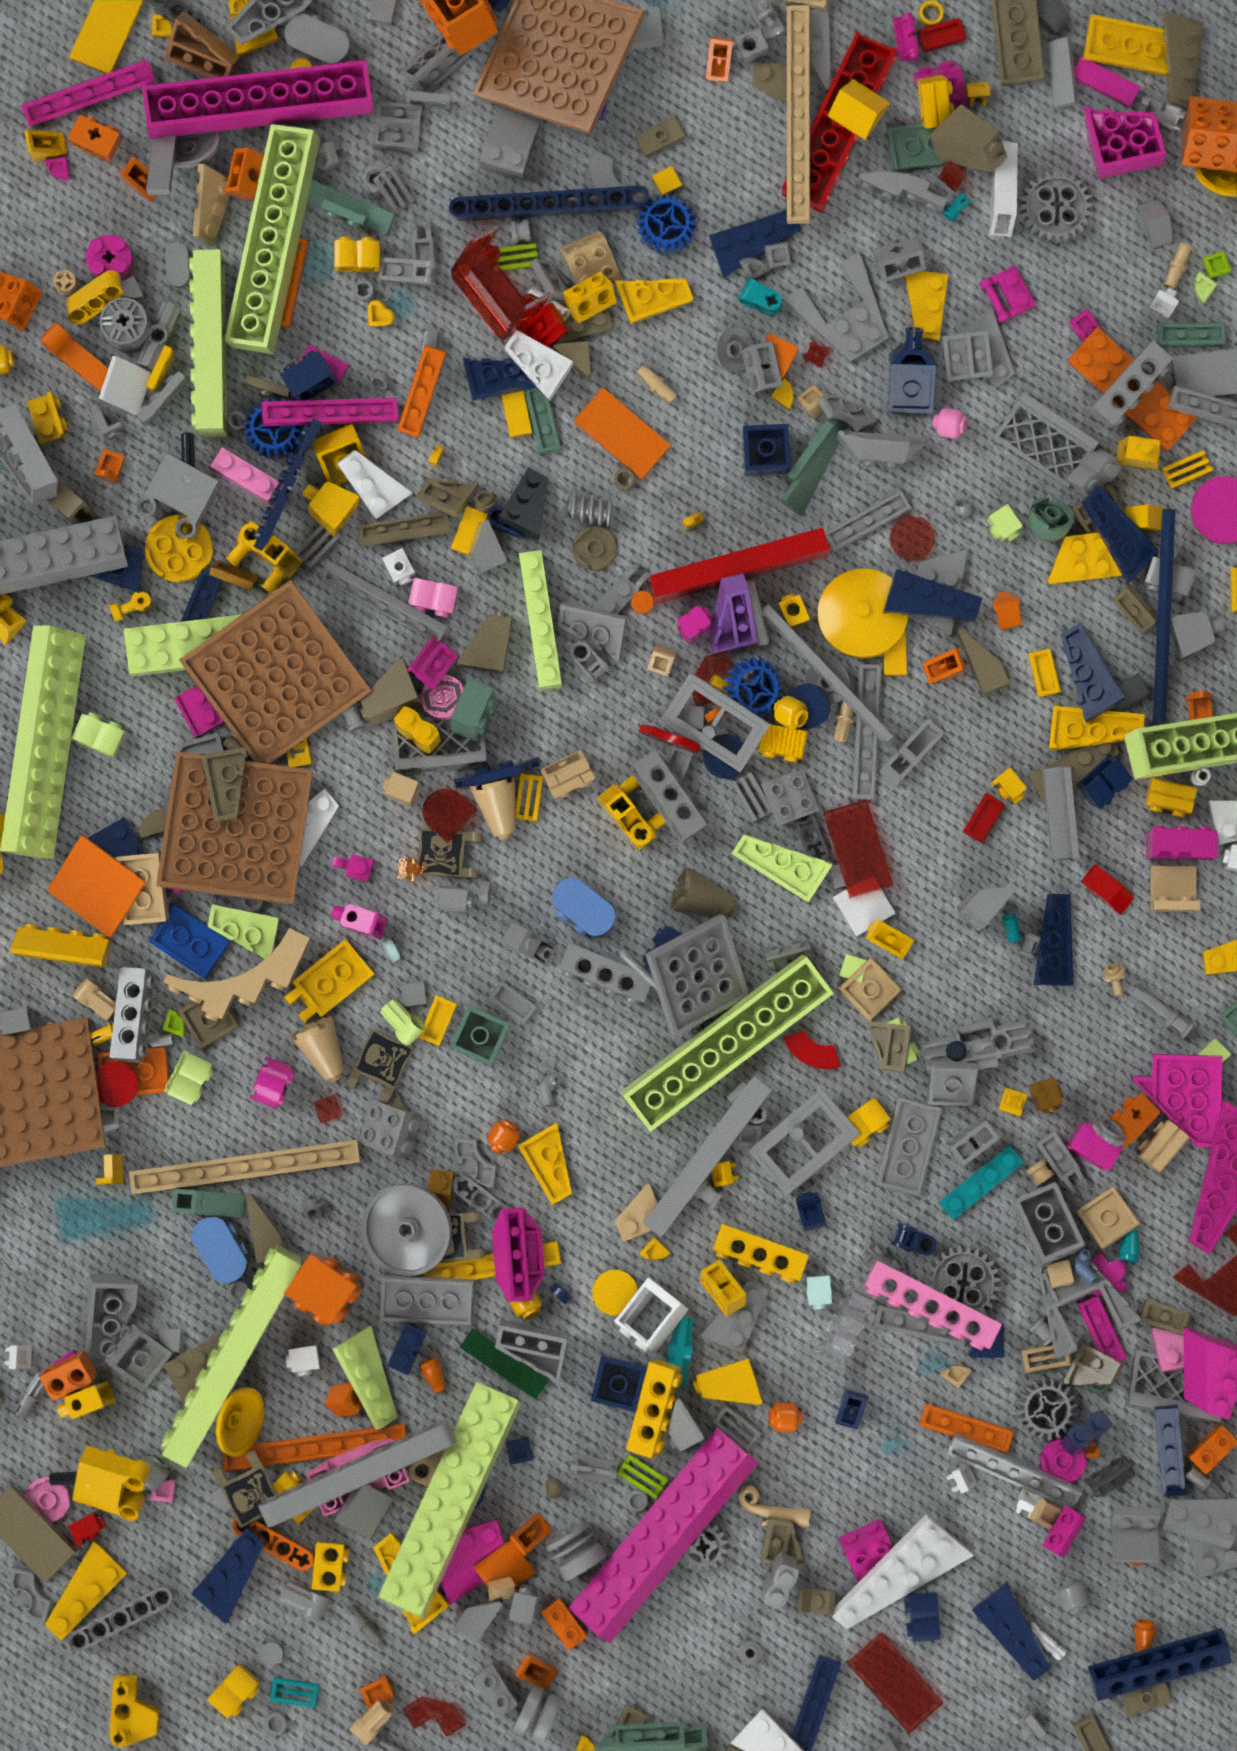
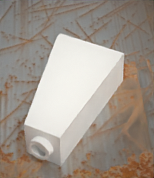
(1004, 193)

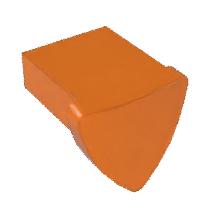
(109, 466)
(1007, 610)
(1199, 705)
(378, 1689)

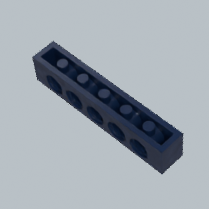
(1159, 1664)

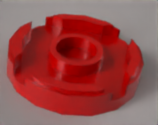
(116, 1084)

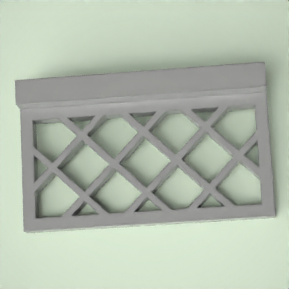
(1054, 421)
(437, 763)
(1147, 1402)

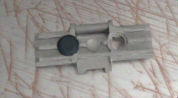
(979, 1051)

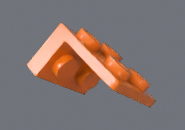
(17, 300)

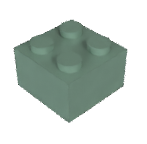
(473, 710)
(480, 1036)

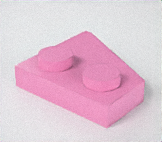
(1169, 1349)

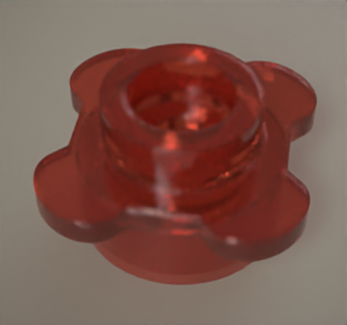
(818, 360)

